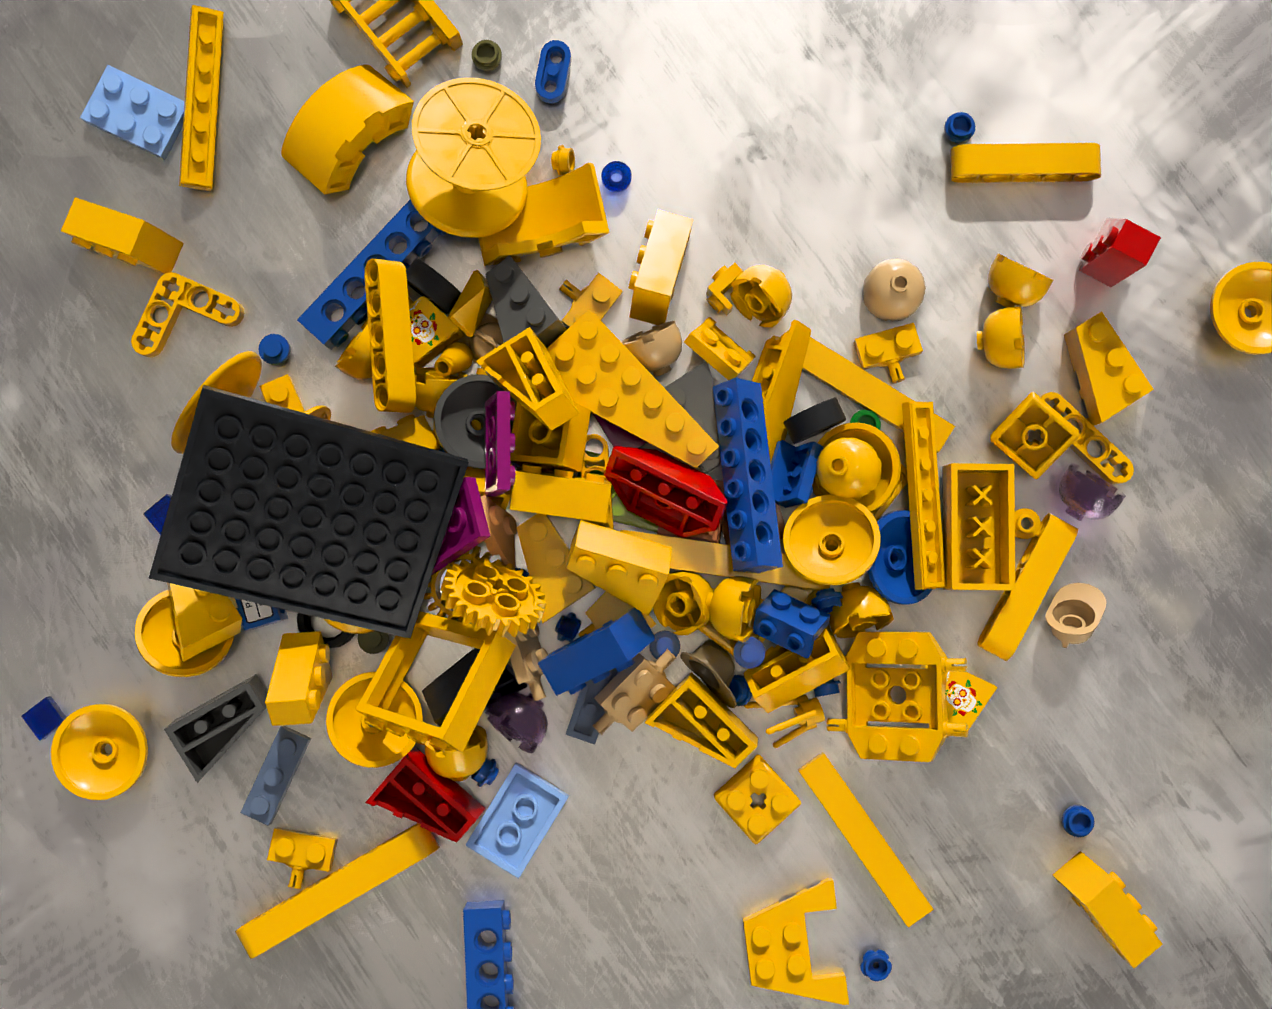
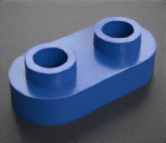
(553, 73)

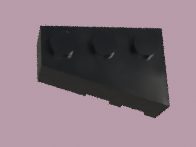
(444, 689)

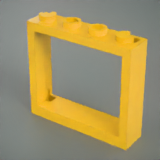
(470, 700)

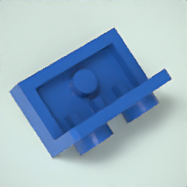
(794, 472)
(789, 623)

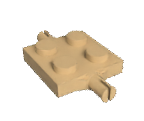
(526, 659)
(635, 692)

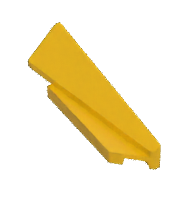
(779, 377)

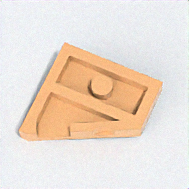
(502, 530)

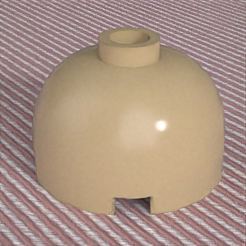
(894, 290)
(656, 347)

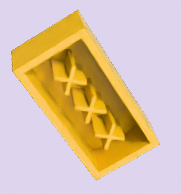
(979, 526)

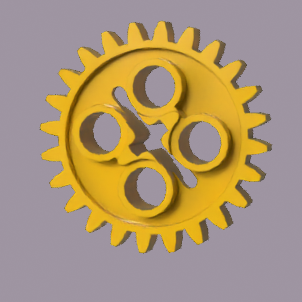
(493, 597)

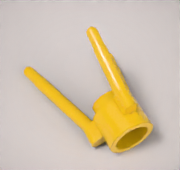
(806, 715)

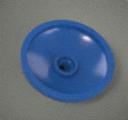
(893, 568)

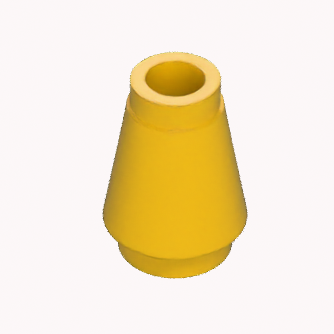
(454, 359)

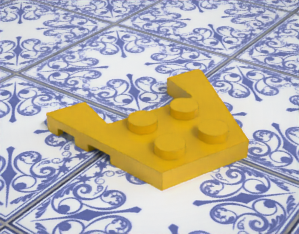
(780, 947)

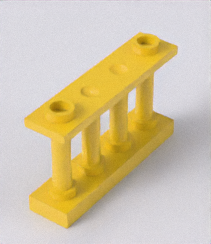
(424, 10)

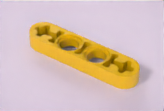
(1087, 434)

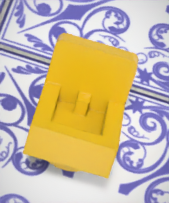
(721, 284)

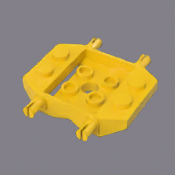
(871, 698)

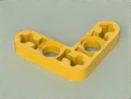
(182, 298)

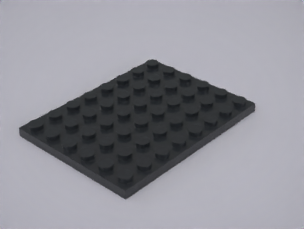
(306, 514)

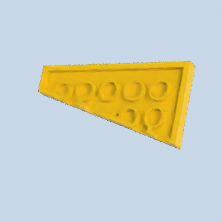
(622, 391)

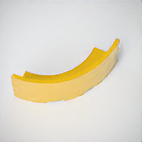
(340, 123)
(554, 215)

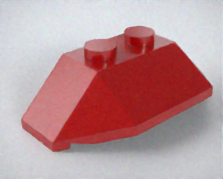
(665, 491)

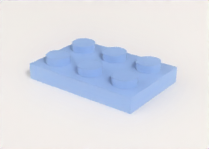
(135, 112)
(517, 820)

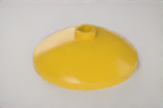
(1243, 288)
(885, 451)
(827, 522)
(160, 646)
(356, 739)
(81, 757)

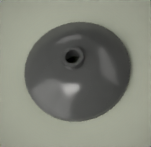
(454, 416)

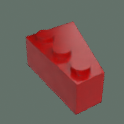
(1118, 251)
(427, 798)

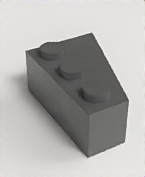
(520, 304)
(696, 396)
(214, 726)

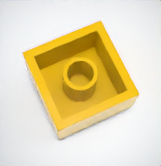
(550, 449)

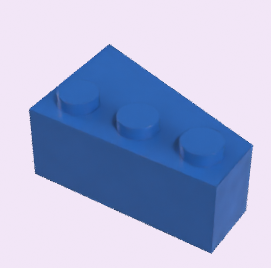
(597, 653)

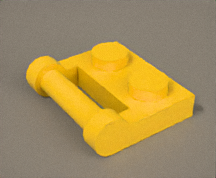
(719, 349)

